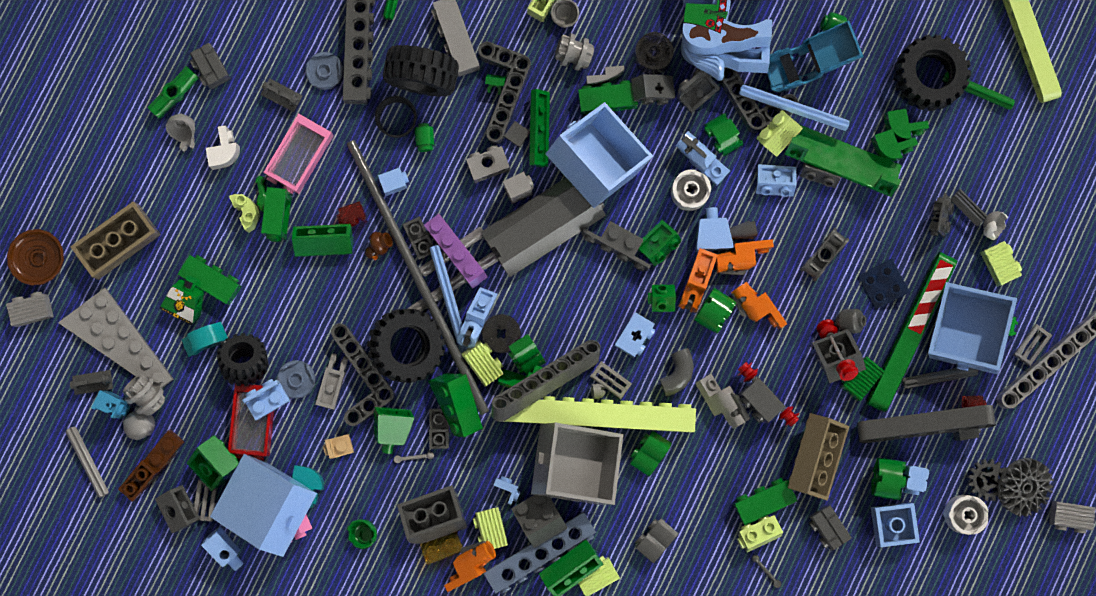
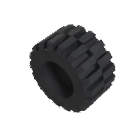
(242, 372)

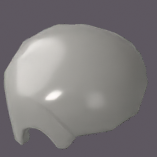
(565, 13)
(138, 425)

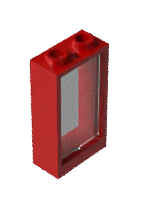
(246, 433)

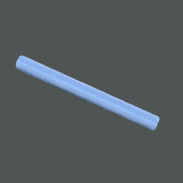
(794, 107)
(447, 293)

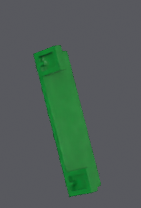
(845, 161)

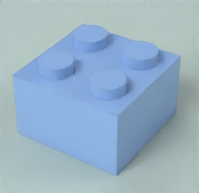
(895, 524)

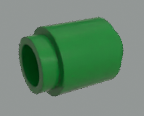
(424, 137)

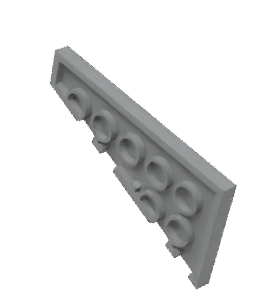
(111, 332)

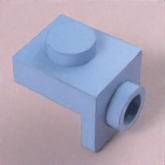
(505, 483)

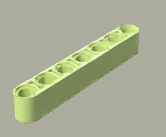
(1033, 49)

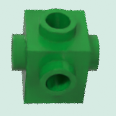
(662, 298)

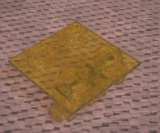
(441, 548)

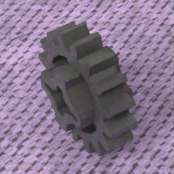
(983, 486)

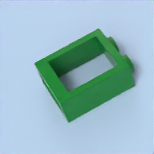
(276, 214)

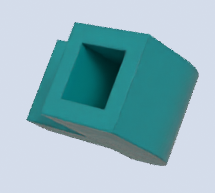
(204, 338)
(310, 478)

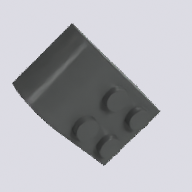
(432, 516)

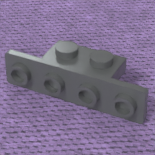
(620, 242)

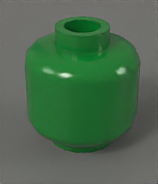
(831, 20)

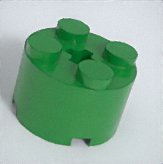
(715, 310)
(888, 478)

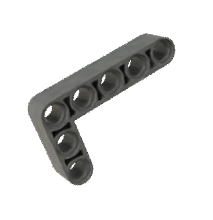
(508, 89)
(755, 113)
(365, 373)

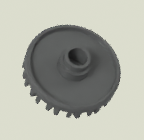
(1024, 486)

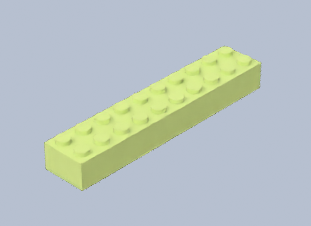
(609, 415)

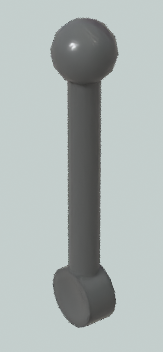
(776, 583)

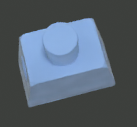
(713, 232)
(220, 541)

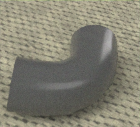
(682, 373)

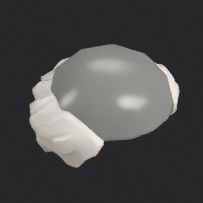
(994, 224)

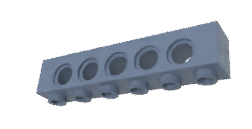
(494, 574)

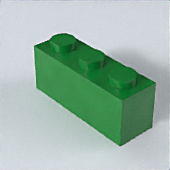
(617, 97)
(322, 240)
(211, 279)
(764, 501)
(571, 569)

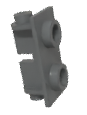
(281, 95)
(815, 174)
(91, 382)

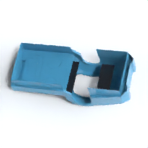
(828, 51)

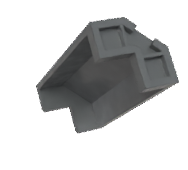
(540, 226)

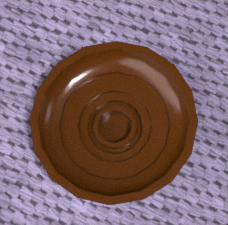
(35, 257)

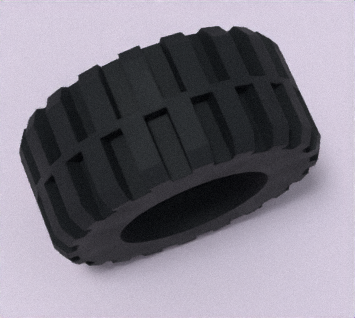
(948, 55)
(420, 70)
(429, 354)

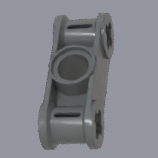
(833, 244)

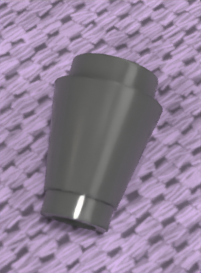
(744, 230)

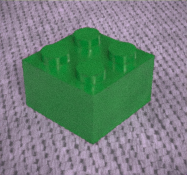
(213, 463)

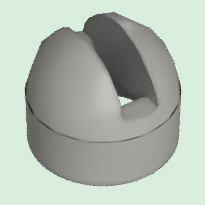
(597, 391)

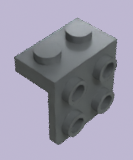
(697, 90)

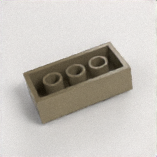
(115, 240)
(818, 456)

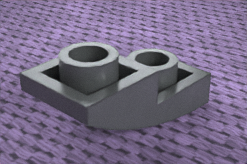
(418, 236)
(438, 429)

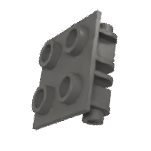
(945, 209)

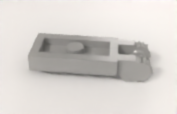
(331, 383)

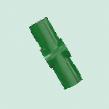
(164, 101)

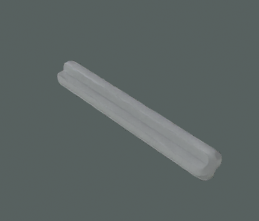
(467, 241)
(87, 462)

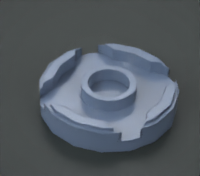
(324, 70)
(297, 379)

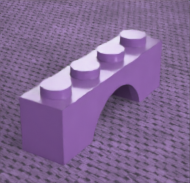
(455, 251)

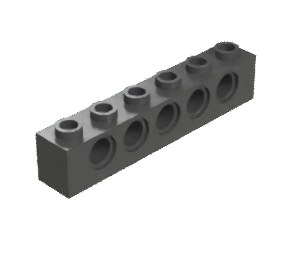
(360, 94)

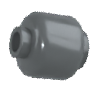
(851, 319)

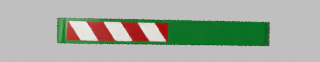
(912, 332)

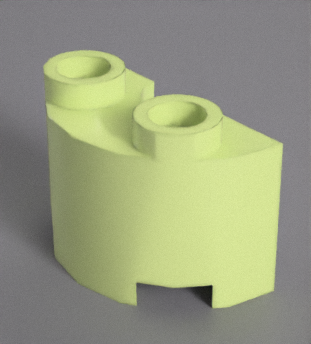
(249, 210)

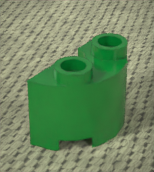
(724, 134)

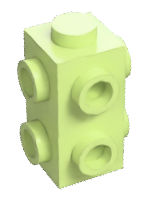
(760, 533)

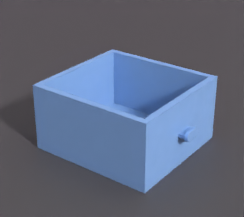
(598, 154)
(972, 328)
(263, 505)

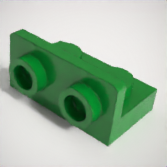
(659, 243)

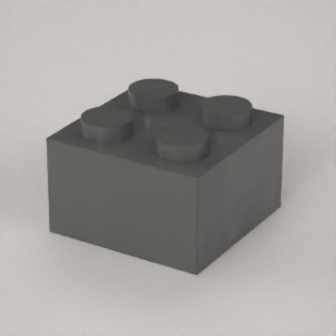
(539, 519)

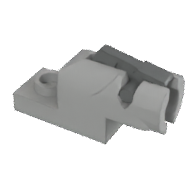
(723, 401)

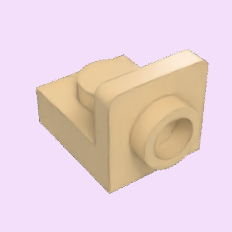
(338, 446)

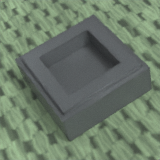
(517, 134)

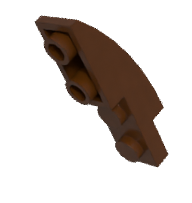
(151, 466)

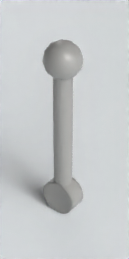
(397, 459)

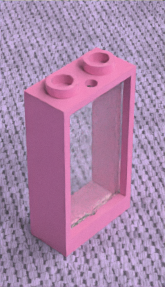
(298, 154)

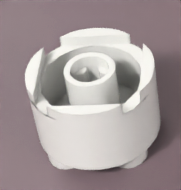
(696, 181)
(977, 514)

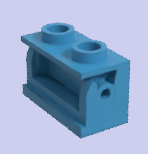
(111, 403)

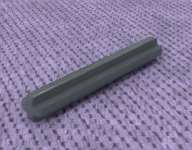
(937, 377)

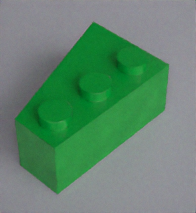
(457, 403)

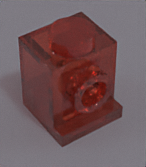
(352, 214)
(970, 401)

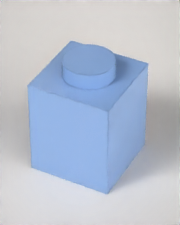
(393, 181)

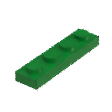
(539, 128)

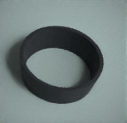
(394, 99)

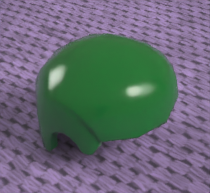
(362, 533)

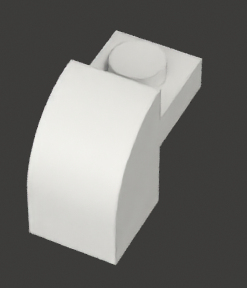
(226, 153)

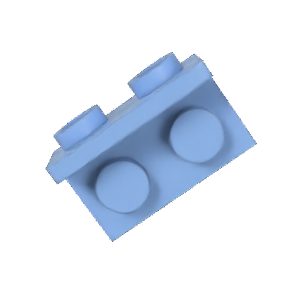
(776, 180)
(266, 399)

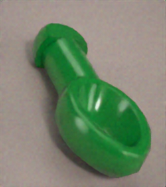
(262, 192)

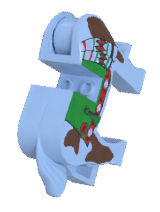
(715, 43)

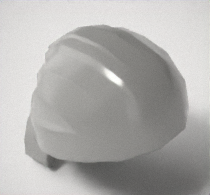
(182, 129)

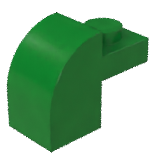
(898, 122)
(888, 148)

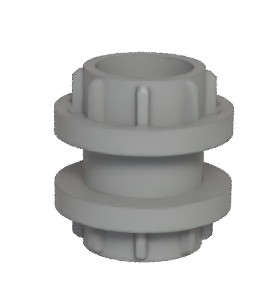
(574, 51)
(144, 395)

